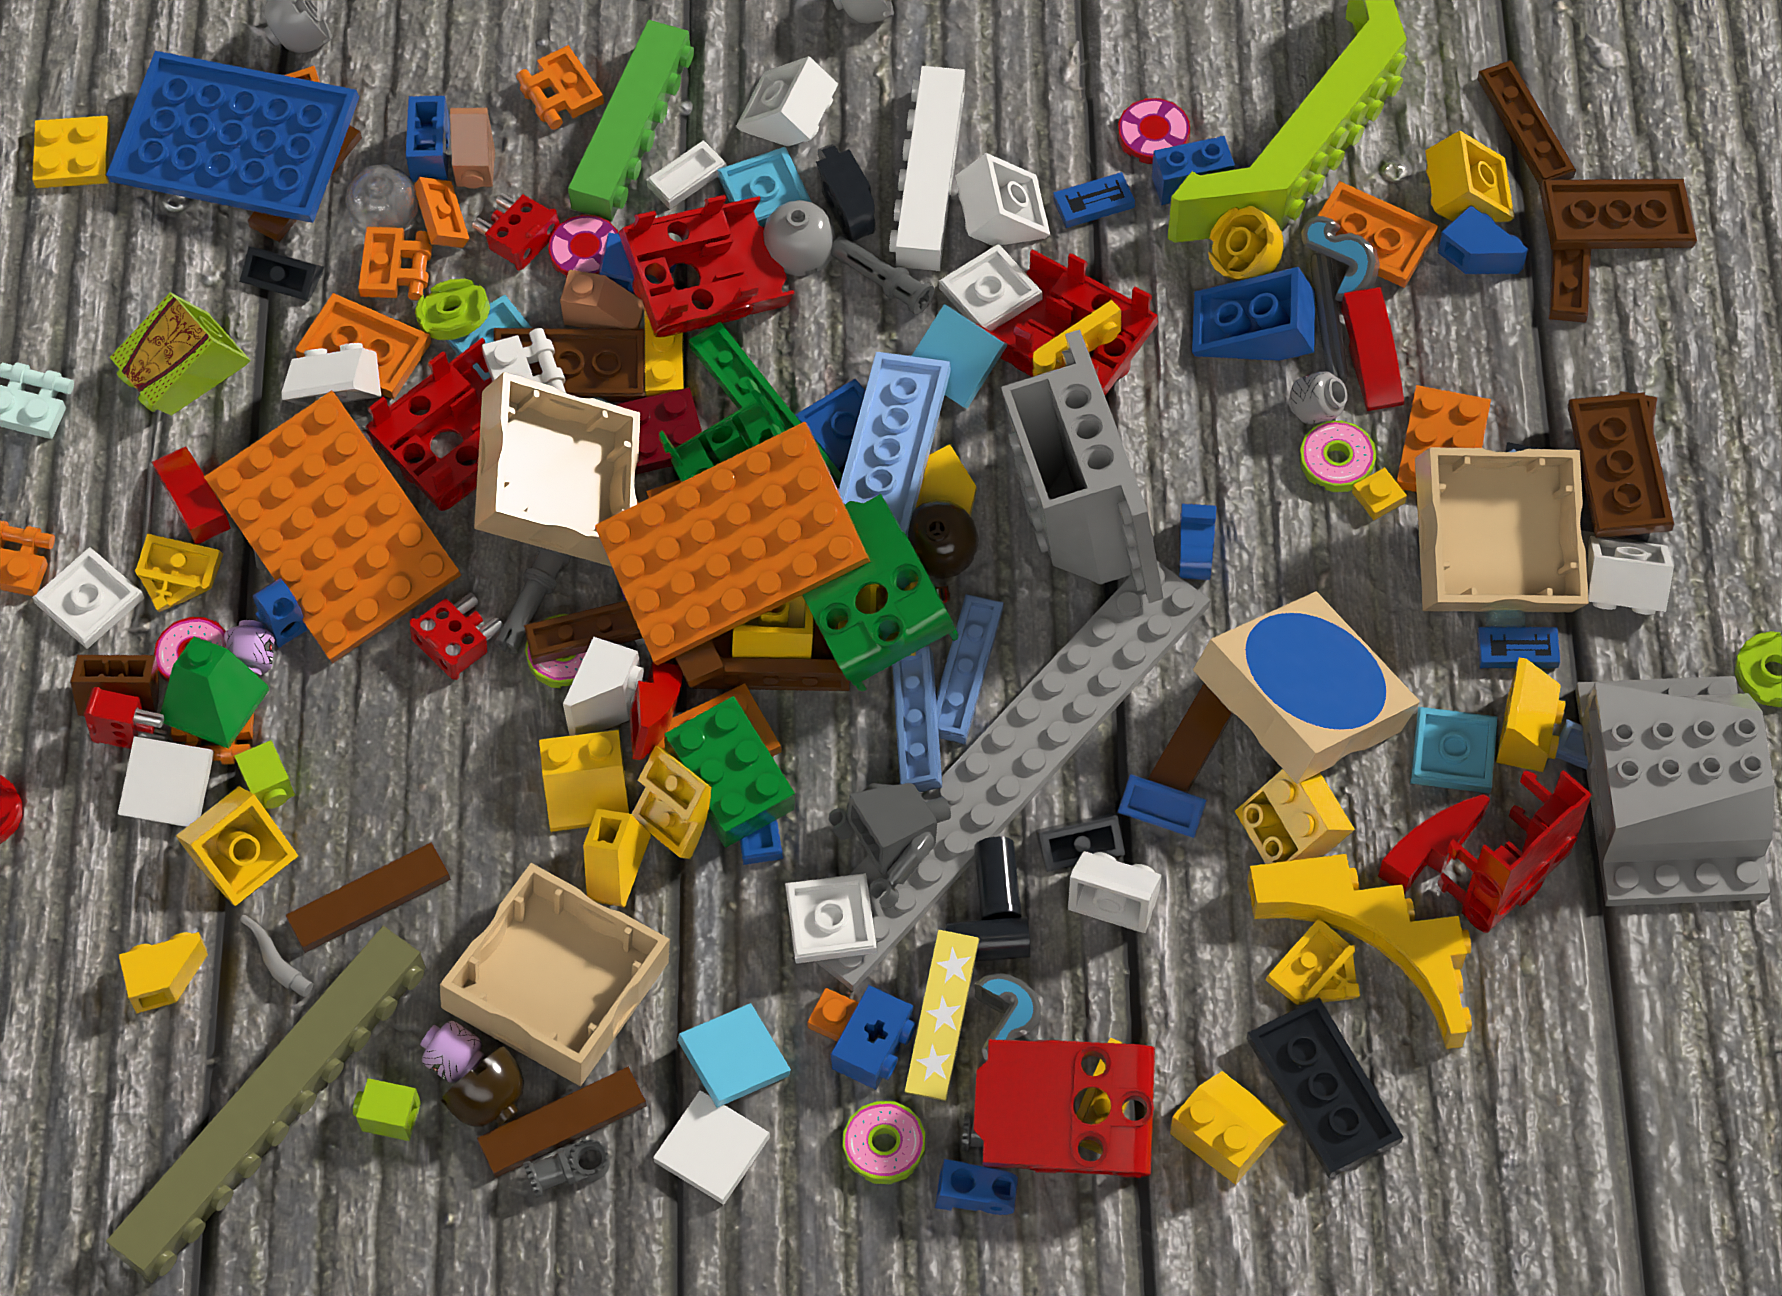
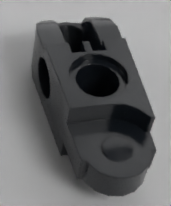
(846, 192)

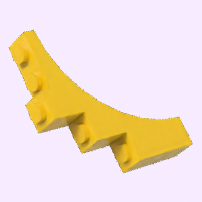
(1425, 950)

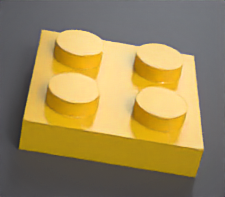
(71, 151)

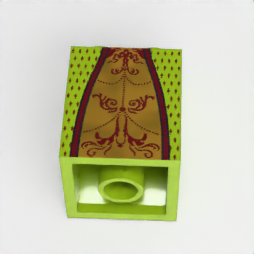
(176, 356)

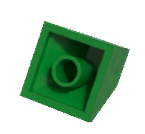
(211, 693)

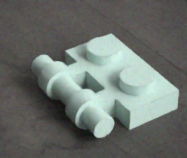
(28, 411)

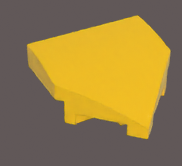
(947, 480)
(176, 570)
(1317, 967)

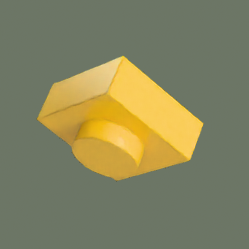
(1379, 494)

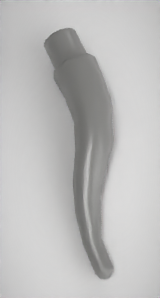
(278, 968)

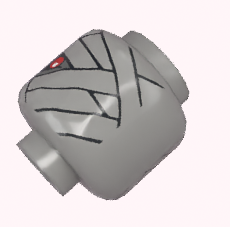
(1317, 397)

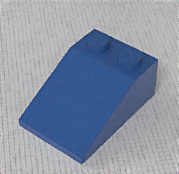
(1256, 318)

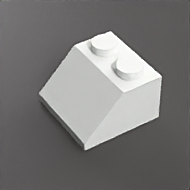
(789, 103)
(1001, 202)
(348, 373)
(1628, 575)
(602, 688)
(1113, 890)

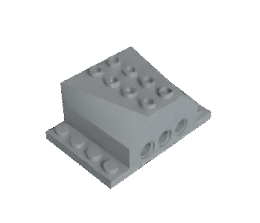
(1079, 475)
(1678, 789)

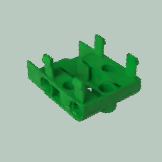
(726, 438)
(916, 613)

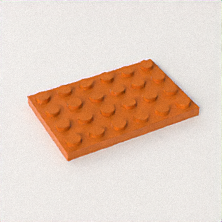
(333, 526)
(731, 543)

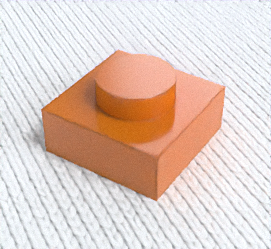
(831, 1014)

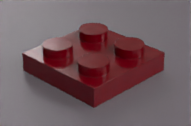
(666, 412)

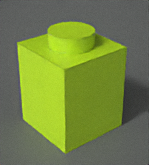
(265, 775)
(387, 1109)

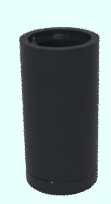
(997, 878)
(997, 937)

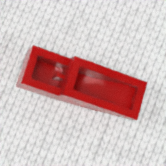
(1372, 348)
(191, 495)
(653, 707)
(1430, 840)

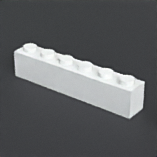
(929, 169)

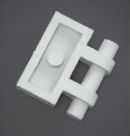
(510, 357)

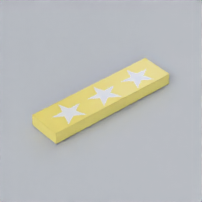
(942, 1015)

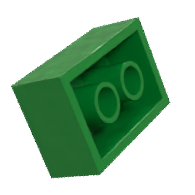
(737, 766)

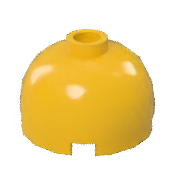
(1245, 244)

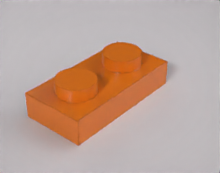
(441, 212)

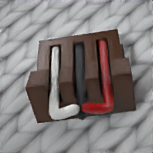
(943, 593)

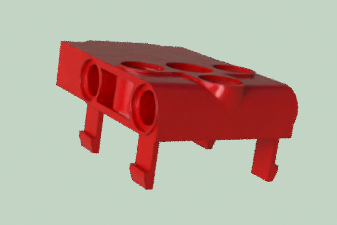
(724, 249)
(1067, 300)
(454, 405)
(1513, 876)
(1029, 1113)

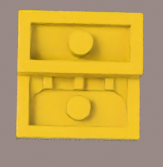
(672, 803)

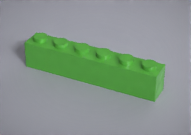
(630, 120)

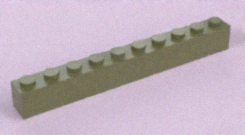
(266, 1105)

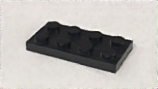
(1324, 1087)

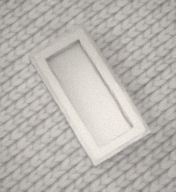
(686, 174)

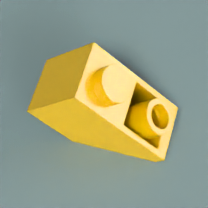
(613, 856)
(161, 971)

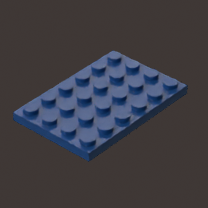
(233, 136)

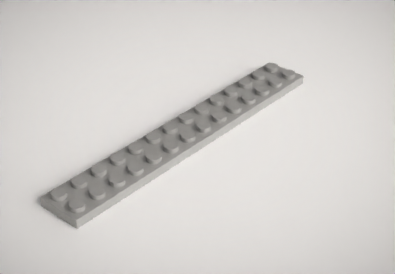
(1029, 746)

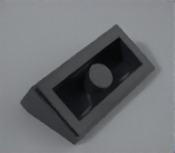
(280, 273)
(1065, 843)

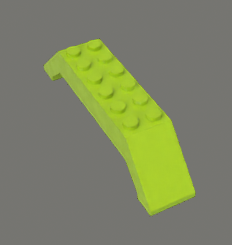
(1311, 138)

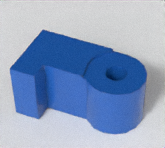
(1196, 541)
(278, 609)
(976, 1188)

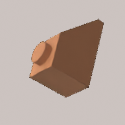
(472, 147)
(599, 303)

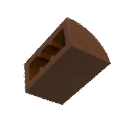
(119, 674)

